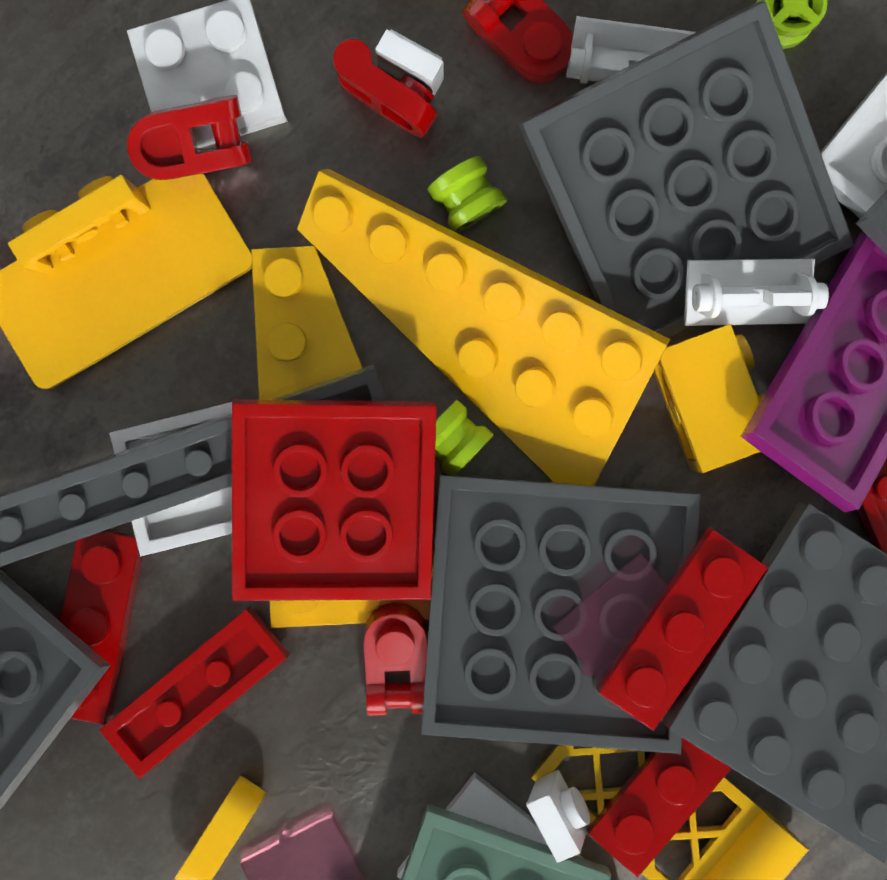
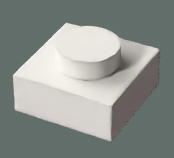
(559, 815)

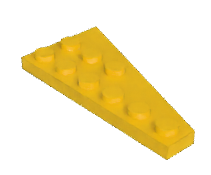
(517, 344)

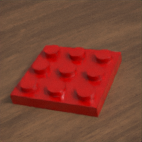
(332, 499)

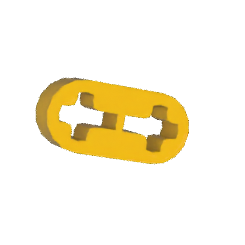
(222, 831)

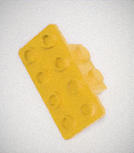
(113, 270)

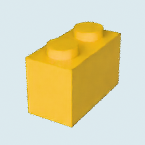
(710, 396)

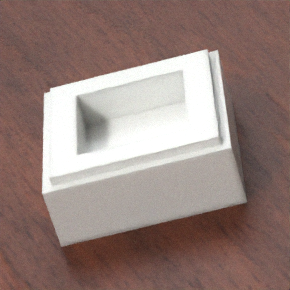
(405, 57)

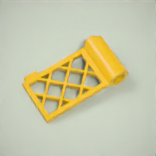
(743, 848)

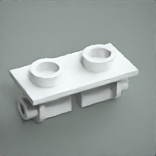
(609, 46)
(752, 292)

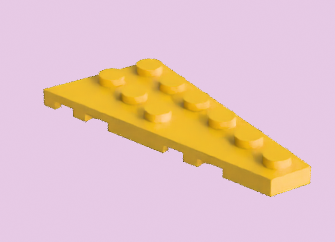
(298, 346)

